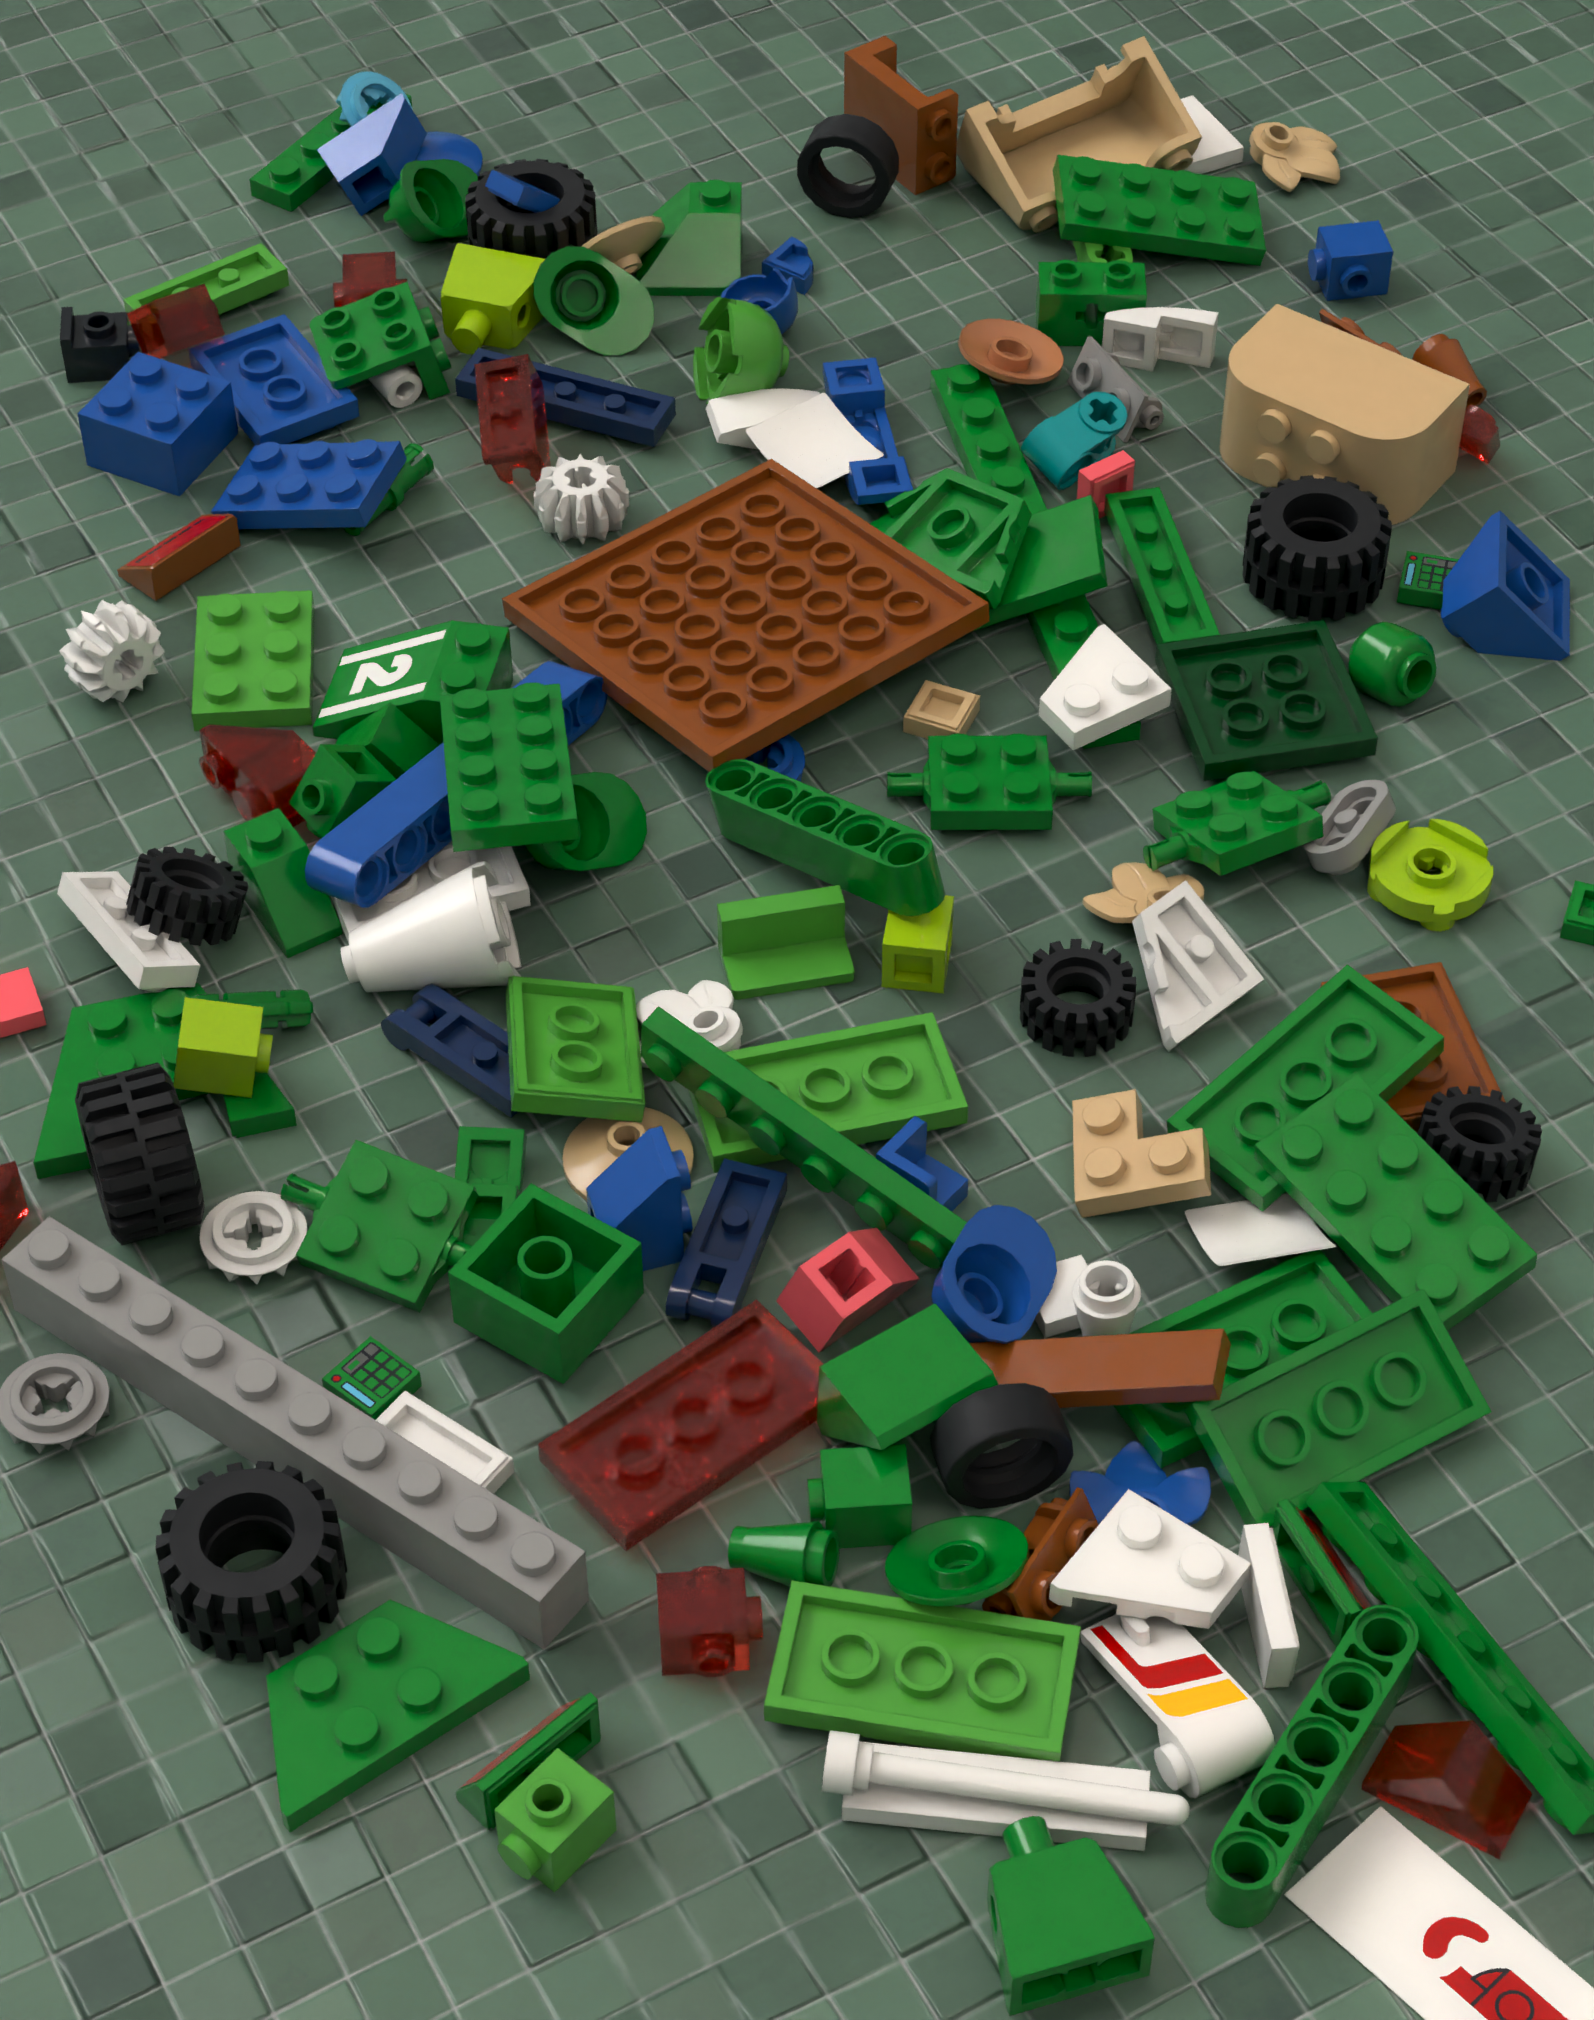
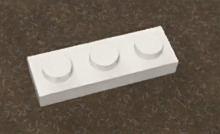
(146, 959)

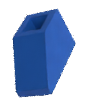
(373, 152)
(645, 1199)

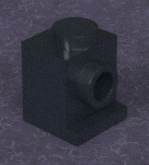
(96, 344)

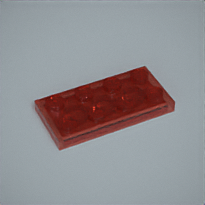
(687, 1425)

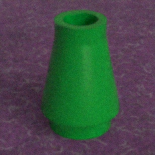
(787, 1552)

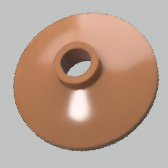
(1010, 351)

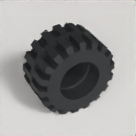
(512, 229)
(1316, 547)
(140, 1153)
(261, 1607)

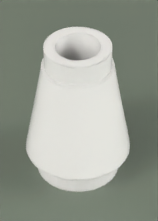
(1106, 1298)

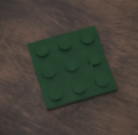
(1265, 700)

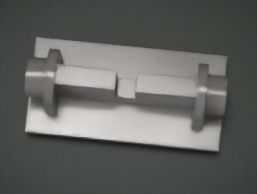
(1102, 372)

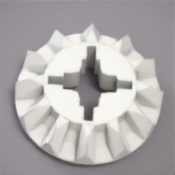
(228, 1229)

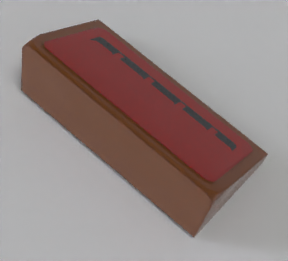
(182, 555)

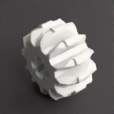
(581, 498)
(112, 651)

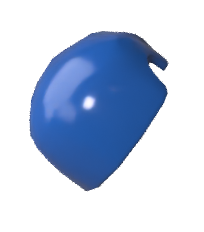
(770, 292)

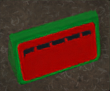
(1317, 1570)
(570, 1728)

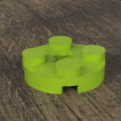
(1426, 897)

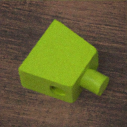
(489, 298)

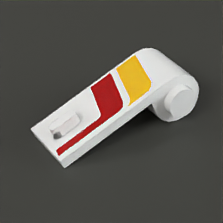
(1202, 1715)

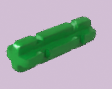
(291, 1008)

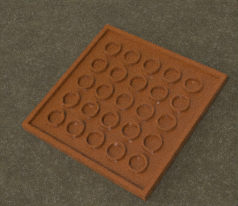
(745, 614)

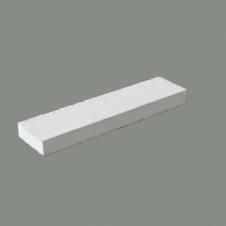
(990, 1817)

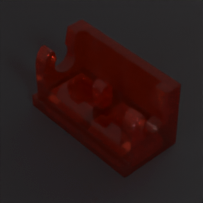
(512, 416)

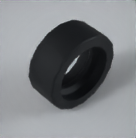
(865, 139)
(996, 1418)

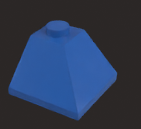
(1508, 596)

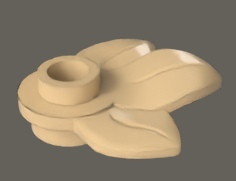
(1293, 153)
(1134, 891)

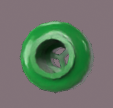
(1392, 664)

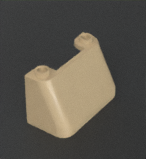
(1115, 117)

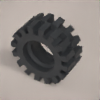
(186, 896)
(1077, 1023)
(1483, 1139)

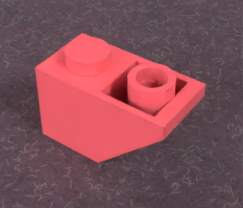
(845, 1286)

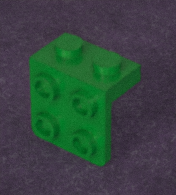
(378, 337)

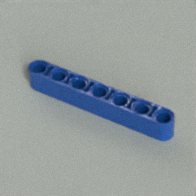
(411, 816)

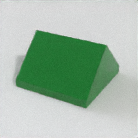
(898, 1381)

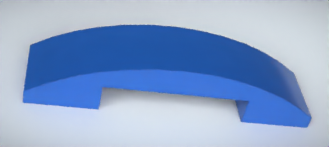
(860, 396)

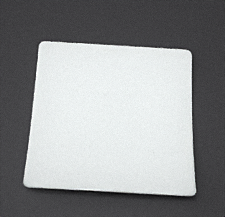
(812, 441)
(1245, 1233)

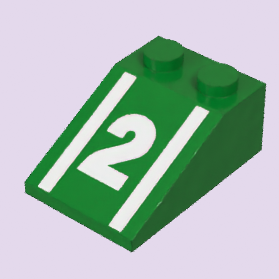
(413, 673)

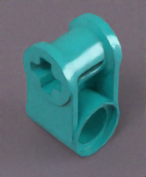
(1075, 438)

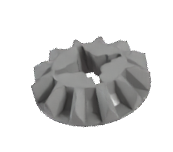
(53, 1378)

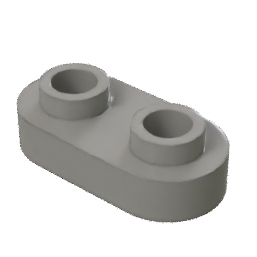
(1351, 826)

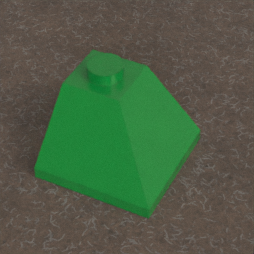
(700, 242)

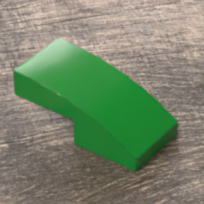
(493, 1164)

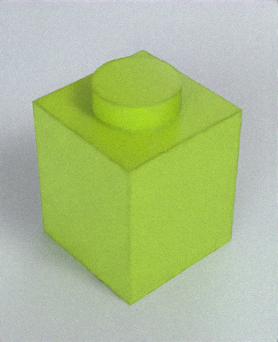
(221, 1047)

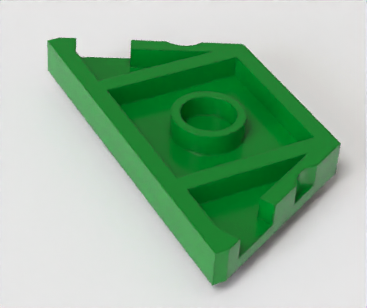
(961, 530)
(375, 1700)

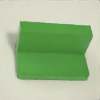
(784, 942)

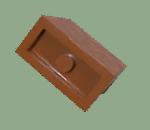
(918, 124)

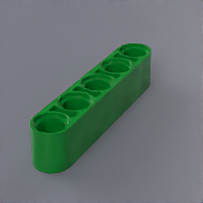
(826, 837)
(1307, 1792)

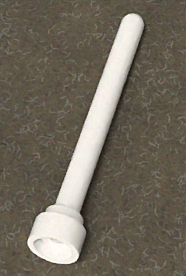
(855, 1765)

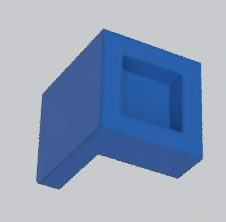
(907, 1157)

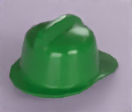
(431, 199)
(593, 301)
(609, 826)

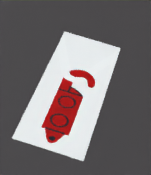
(1434, 1932)

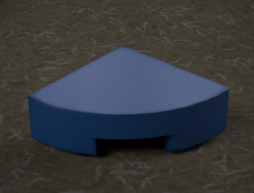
(519, 192)
(792, 261)

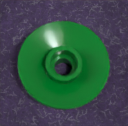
(957, 1560)

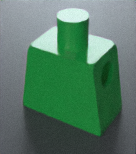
(1061, 1920)

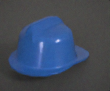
(996, 1276)

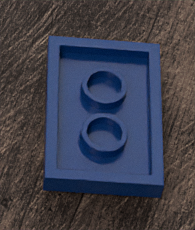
(275, 382)
(311, 484)

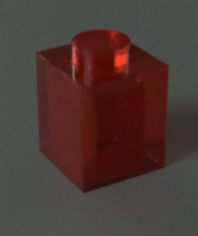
(176, 322)

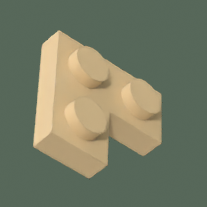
(1125, 1171)

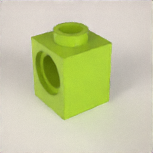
(918, 949)

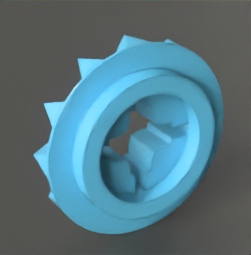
(363, 92)

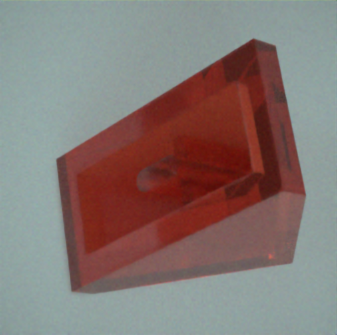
(1451, 1781)

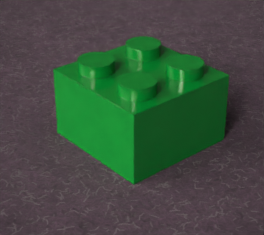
(546, 1283)

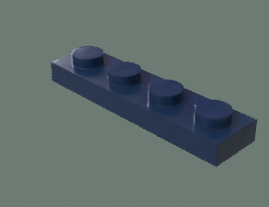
(588, 401)

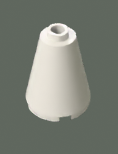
(439, 937)

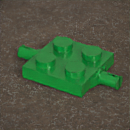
(989, 783)
(1236, 823)
(384, 1224)

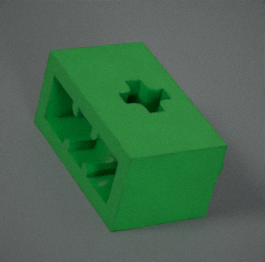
(1079, 294)

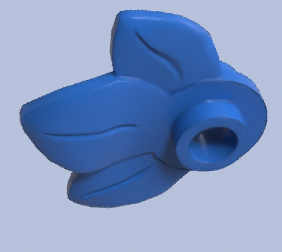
(1180, 1494)

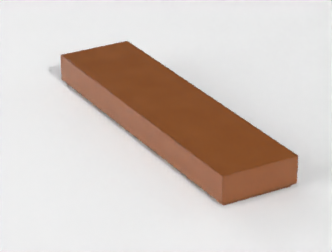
(1116, 1367)

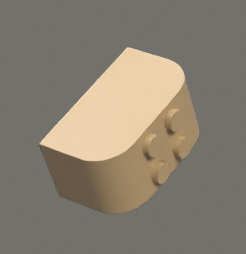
(1339, 408)

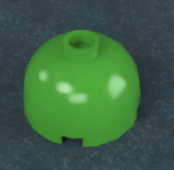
(740, 350)

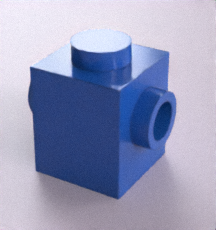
(1351, 260)

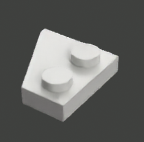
(1101, 691)
(1189, 964)
(1152, 1567)

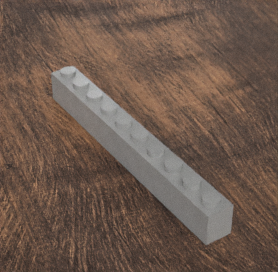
(282, 1417)

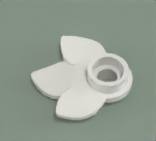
(704, 1010)

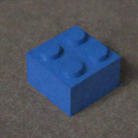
(158, 423)

